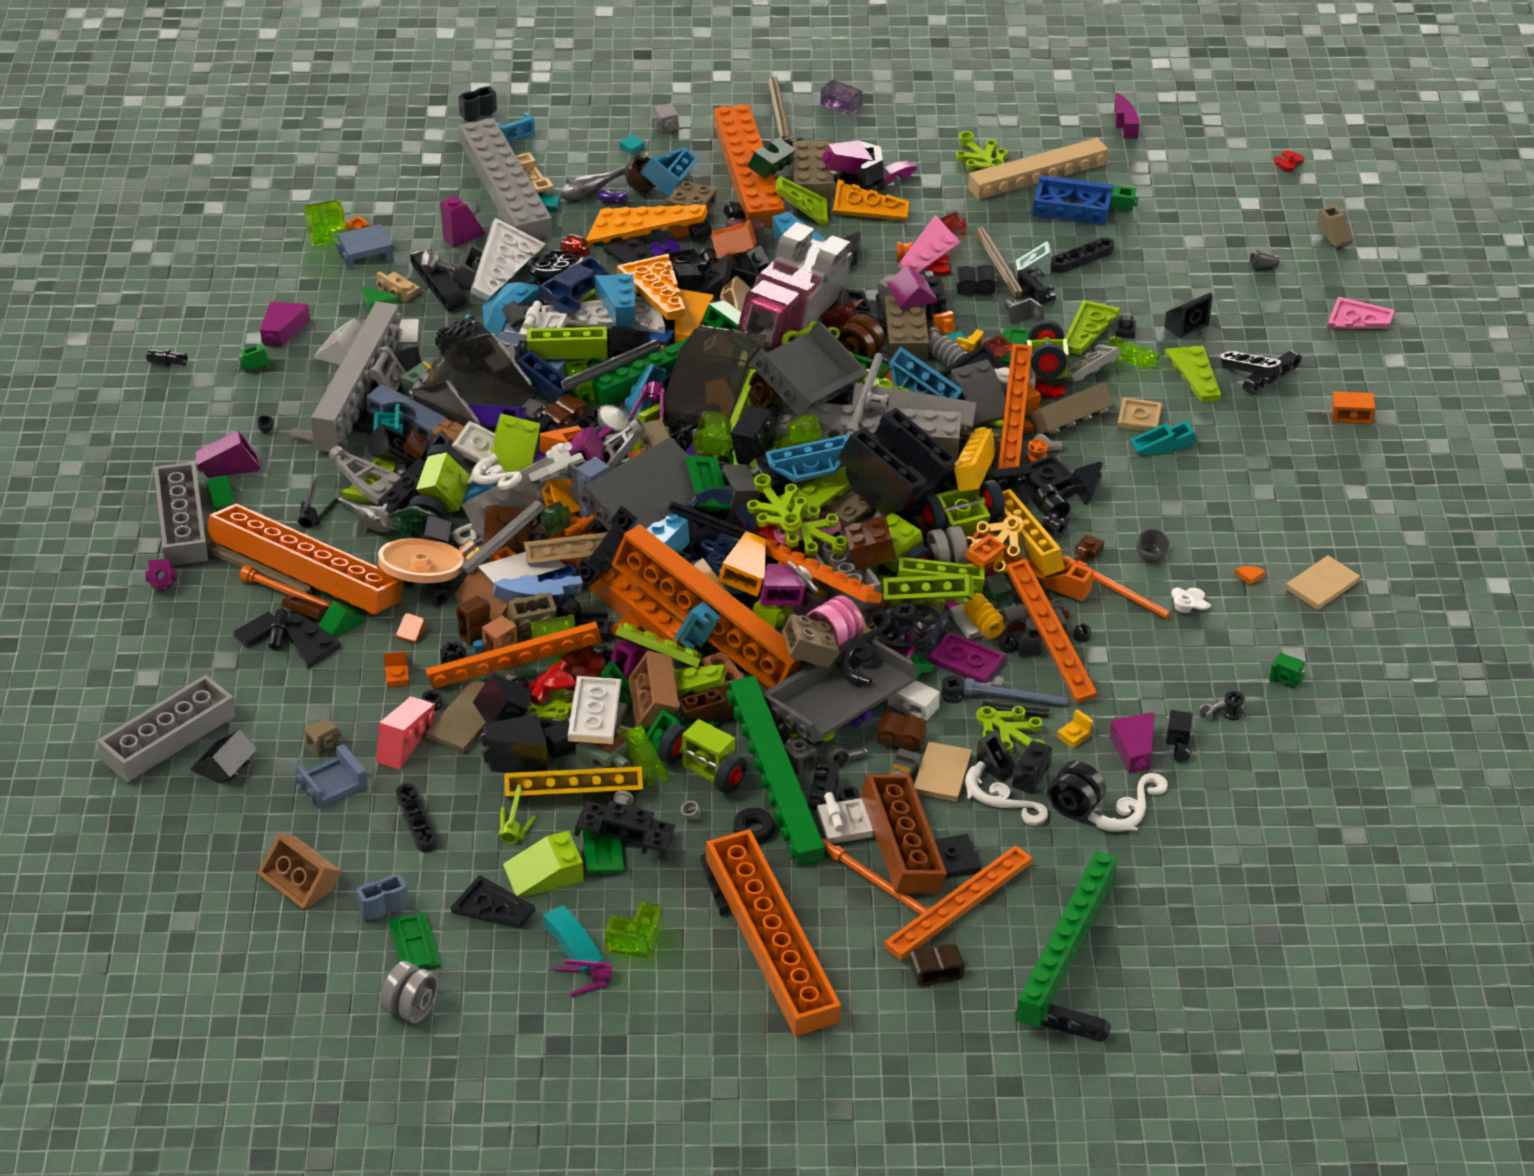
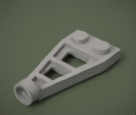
(630, 436)
(373, 492)

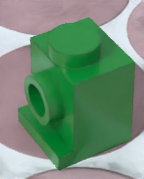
(1124, 198)
(254, 357)
(1287, 670)

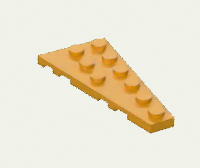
(640, 221)
(656, 284)

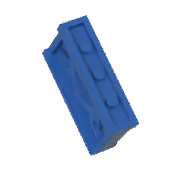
(1052, 190)

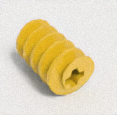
(984, 616)

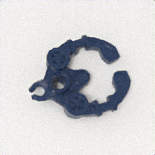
(704, 533)
(720, 550)

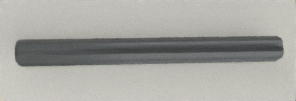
(610, 365)

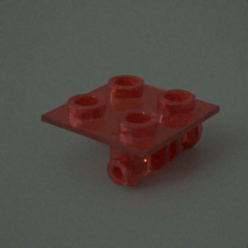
(838, 315)

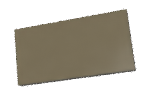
(460, 722)

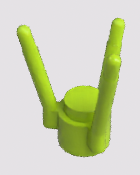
(511, 831)

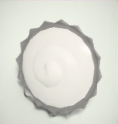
(613, 418)

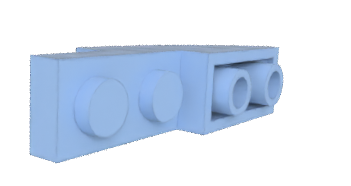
(528, 586)

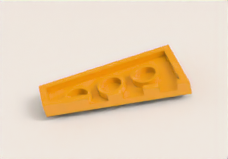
(854, 201)

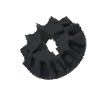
(685, 438)

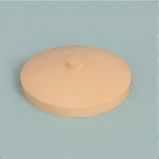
(420, 560)

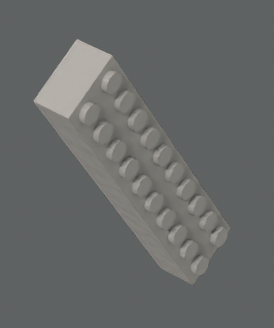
(505, 178)
(351, 382)
(940, 425)

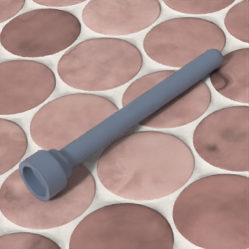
(972, 688)

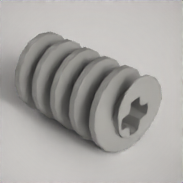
(946, 350)

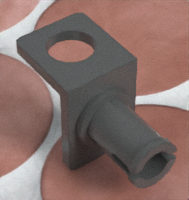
(1023, 309)

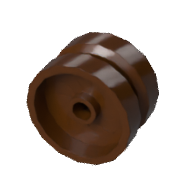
(862, 335)

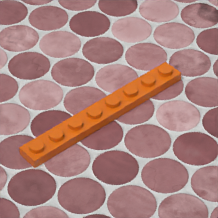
(1015, 406)
(823, 572)
(1051, 631)
(514, 655)
(957, 903)

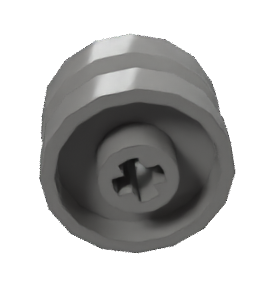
(949, 545)
(409, 992)

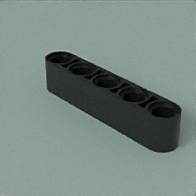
(439, 283)

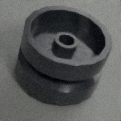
(1076, 790)

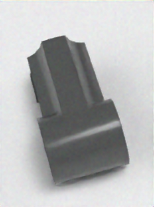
(515, 313)

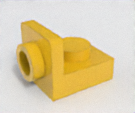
(972, 342)
(1077, 730)

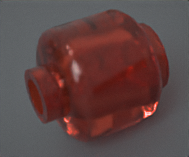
(575, 244)

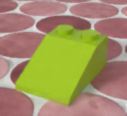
(514, 443)
(545, 866)

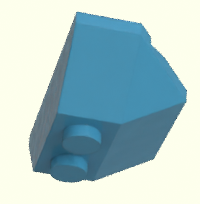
(492, 310)
(652, 373)
(919, 377)
(808, 459)

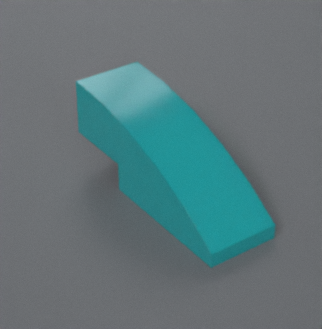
(1165, 439)
(571, 936)

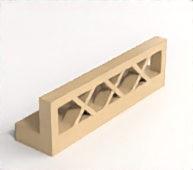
(562, 547)

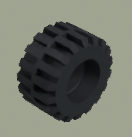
(458, 331)

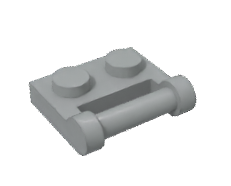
(392, 372)

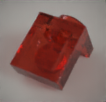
(954, 222)
(999, 345)

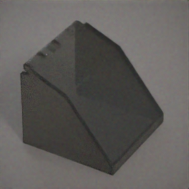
(710, 372)
(475, 374)

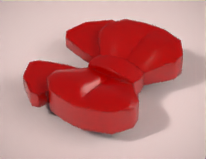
(1289, 163)
(939, 267)
(1057, 390)

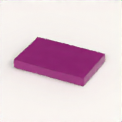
(966, 658)

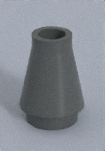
(1263, 260)

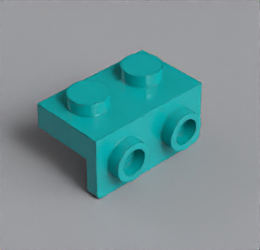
(392, 420)

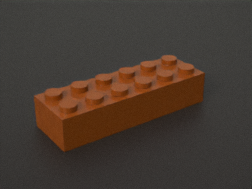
(903, 834)

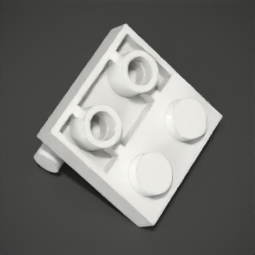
(536, 320)
(561, 457)
(844, 820)

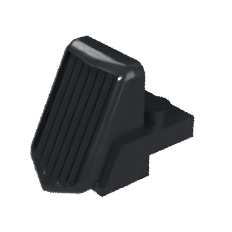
(624, 339)
(1013, 479)

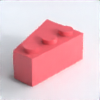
(403, 731)

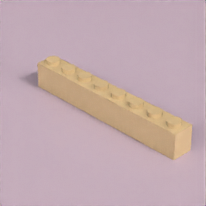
(1027, 171)

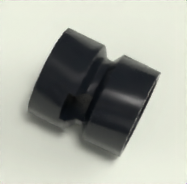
(1050, 500)

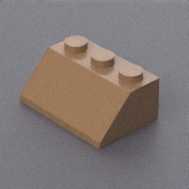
(479, 584)
(653, 688)
(298, 871)

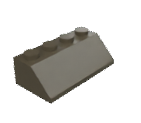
(1071, 408)

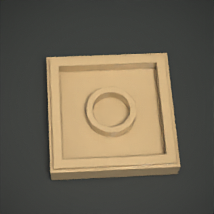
(1139, 415)

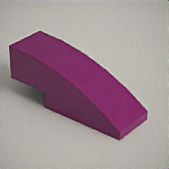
(1126, 117)

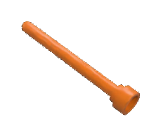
(250, 575)

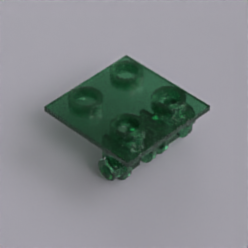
(409, 519)

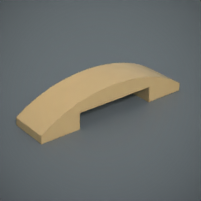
(538, 181)

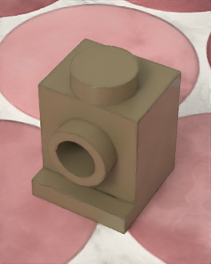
(321, 736)

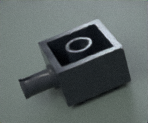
(754, 434)

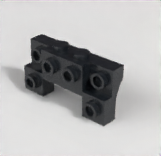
(627, 825)

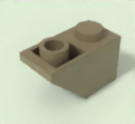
(1334, 226)

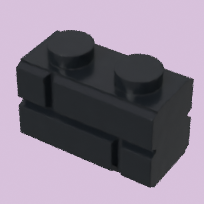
(1032, 767)

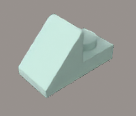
(1039, 257)

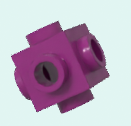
(155, 568)

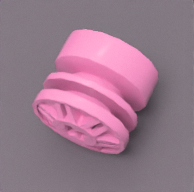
(842, 616)

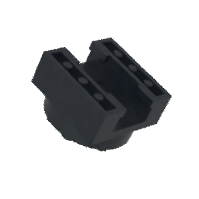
(895, 463)

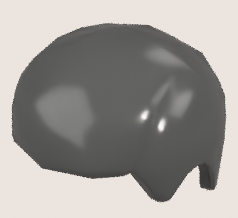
(1152, 545)

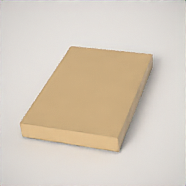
(1322, 582)
(942, 771)

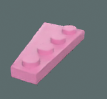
(931, 244)

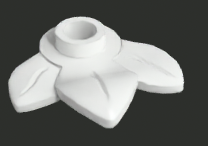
(805, 576)
(1189, 599)

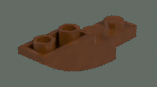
(708, 705)

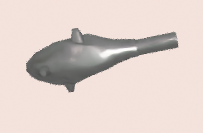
(588, 185)
(371, 516)

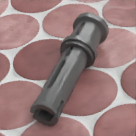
(1020, 613)

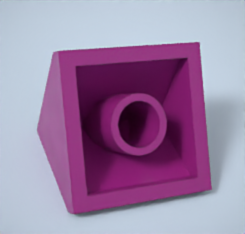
(910, 289)

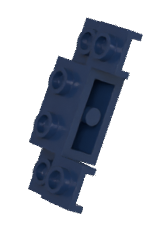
(572, 284)

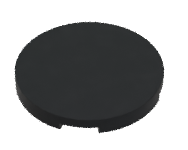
(551, 264)

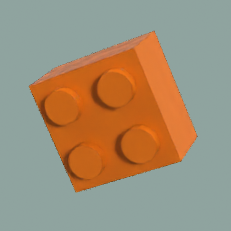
(734, 239)

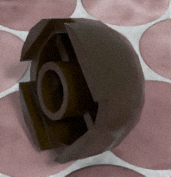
(634, 177)
(762, 393)

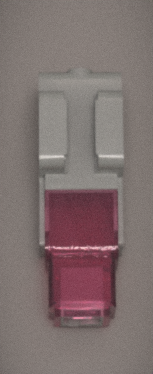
(796, 285)

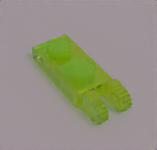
(1133, 353)
(576, 367)
(643, 754)

